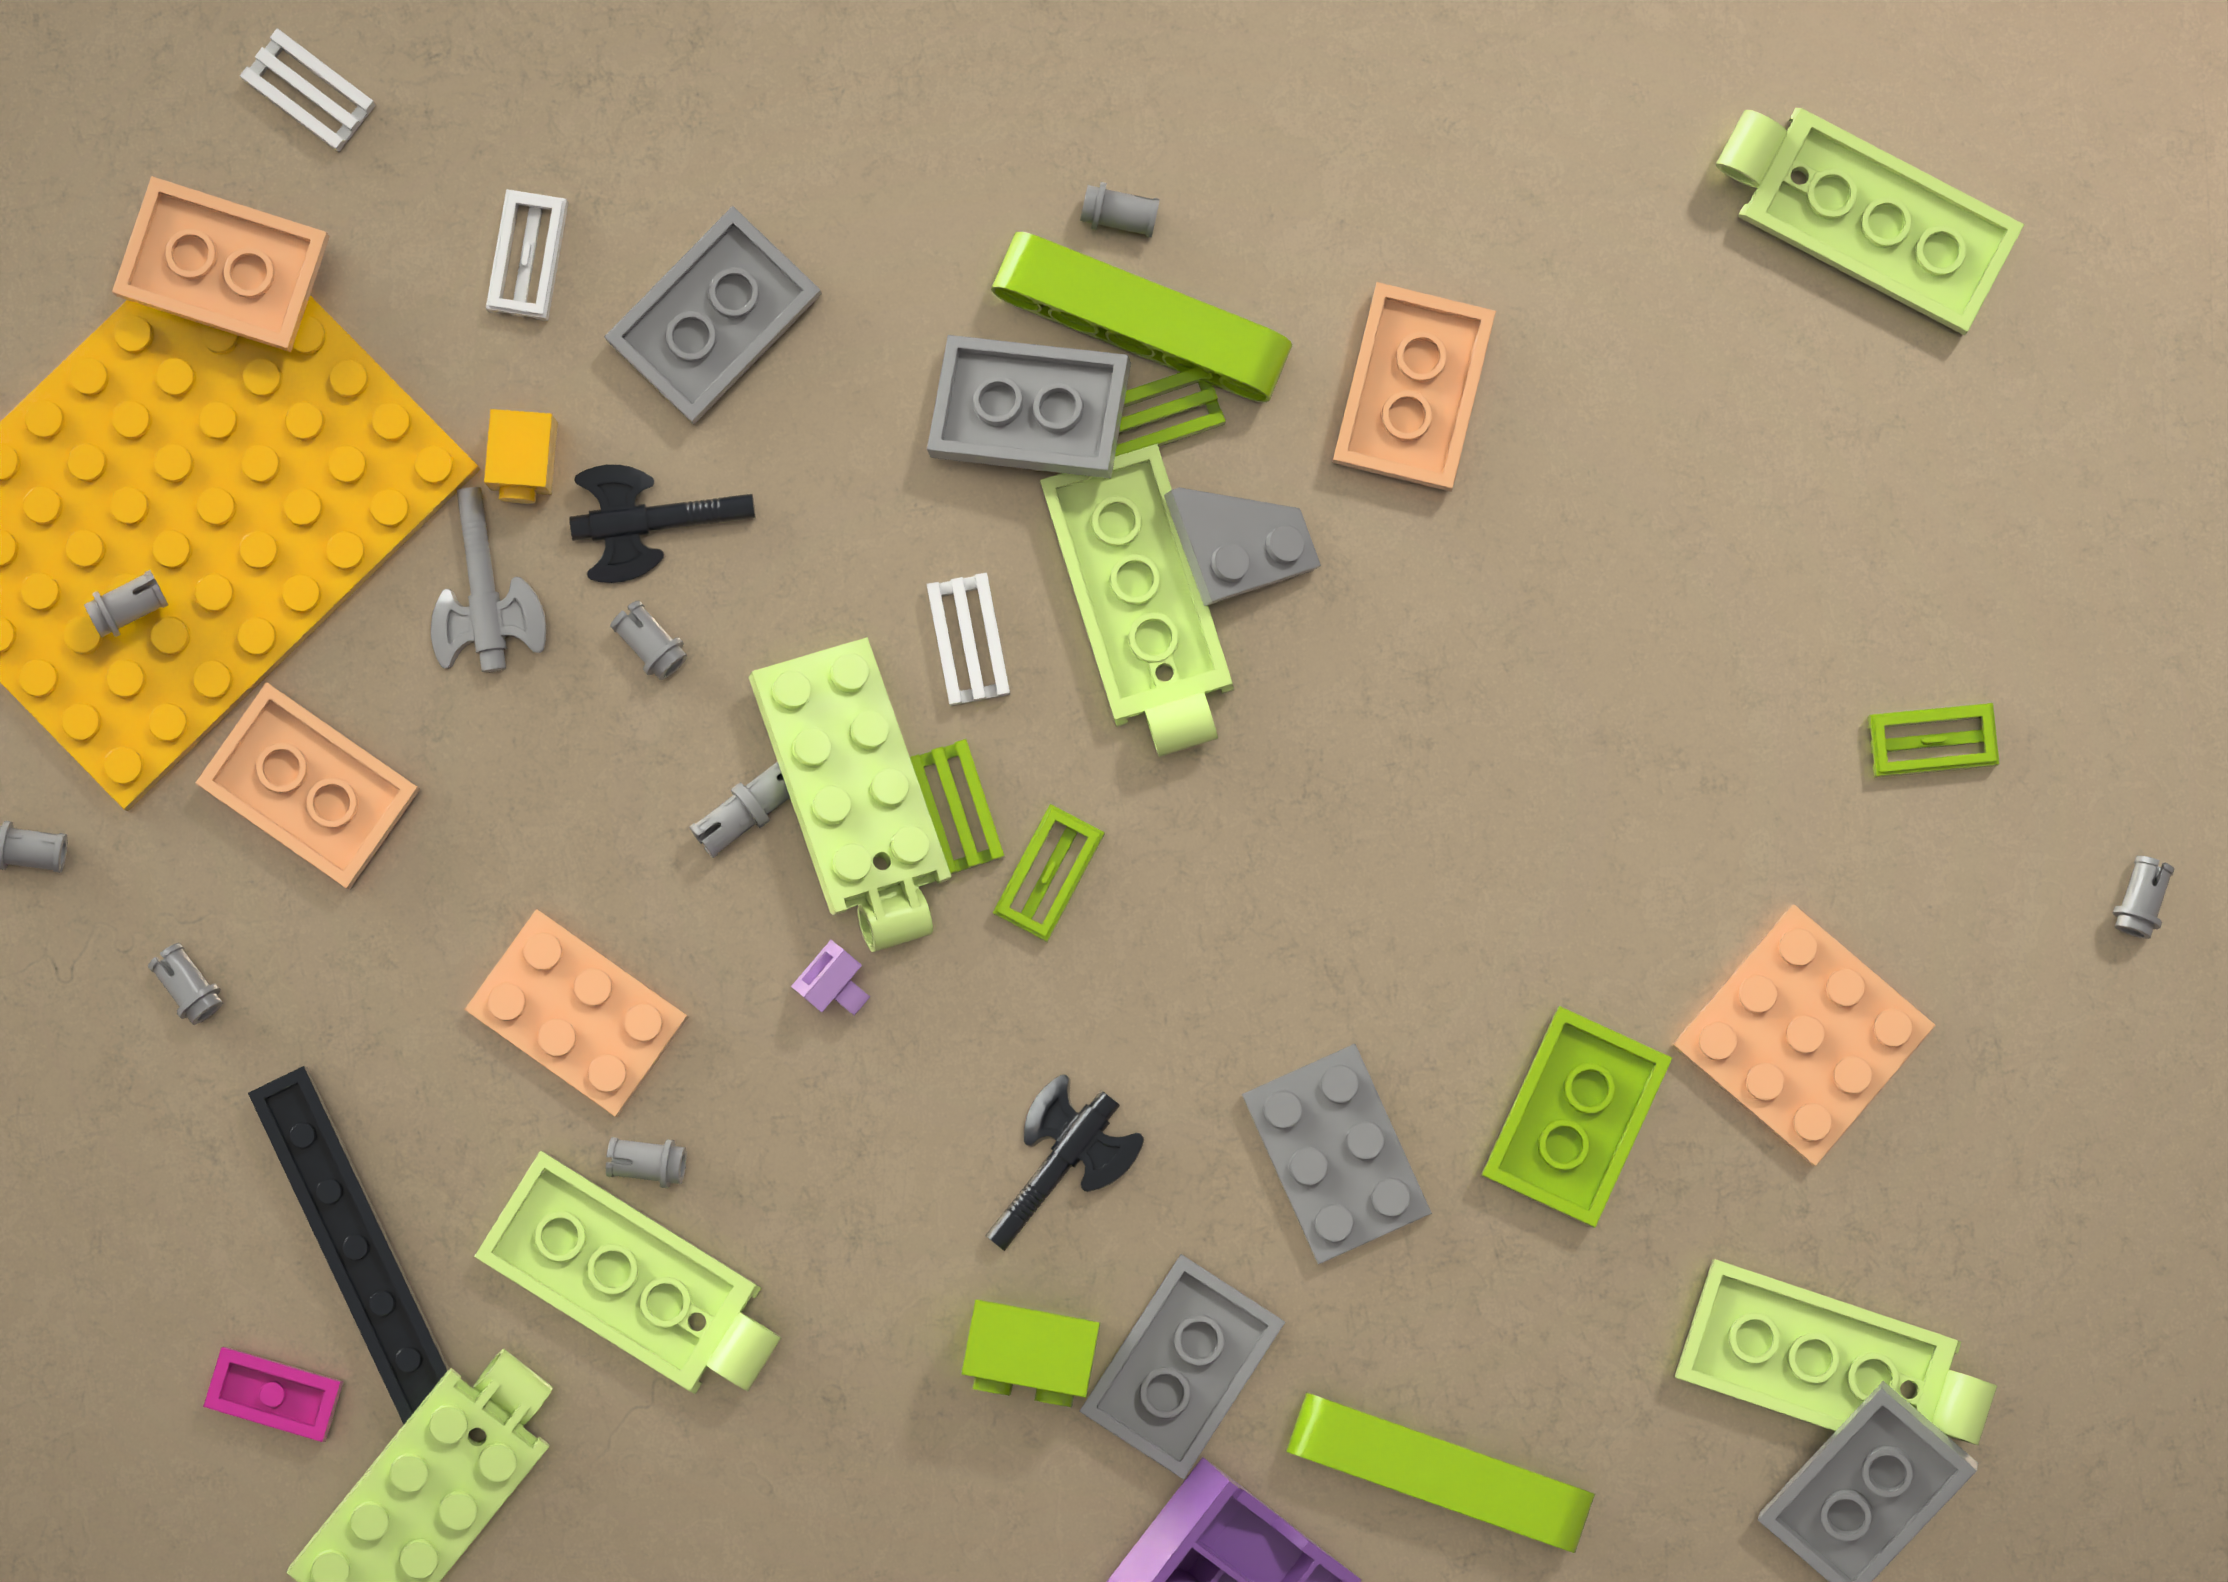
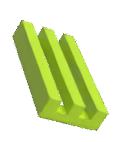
(1206, 396)
(1881, 745)
(939, 757)
(1024, 919)

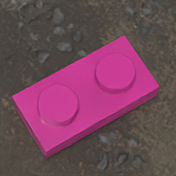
(273, 1394)

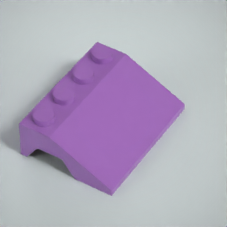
(1224, 1535)

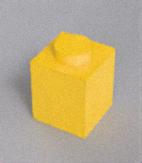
(520, 454)

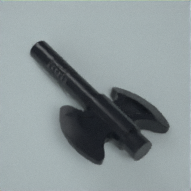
(622, 521)
(1077, 1138)

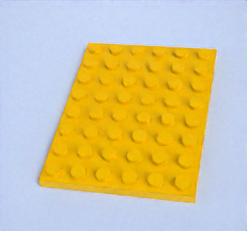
(230, 473)

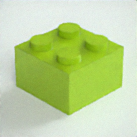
(1031, 1351)

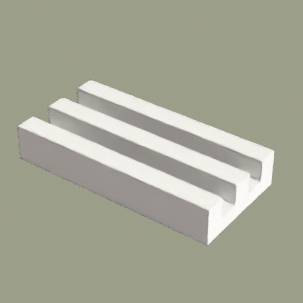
(267, 58)
(518, 306)
(959, 587)

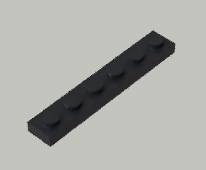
(351, 1238)

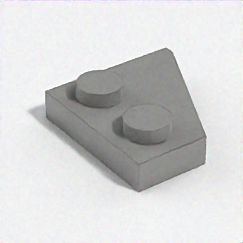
(1239, 542)

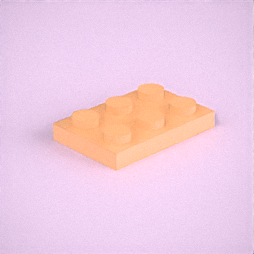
(220, 264)
(1414, 386)
(307, 786)
(576, 1013)

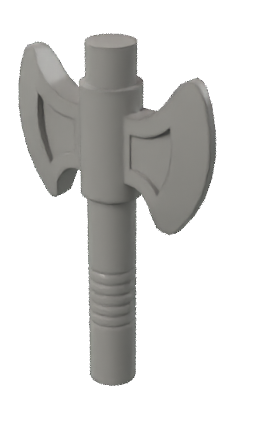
(486, 618)

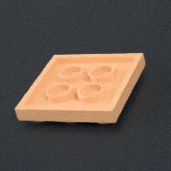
(1803, 1035)

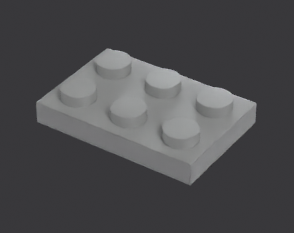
(713, 315)
(1029, 406)
(1336, 1153)
(1182, 1366)
(1868, 1489)

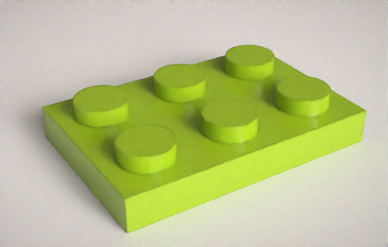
(1576, 1116)

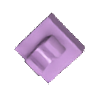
(830, 978)

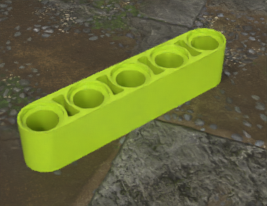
(1141, 316)
(1440, 1472)

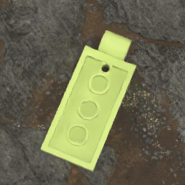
(1870, 214)
(1139, 598)
(853, 789)
(627, 1278)
(1821, 1355)
(433, 1482)

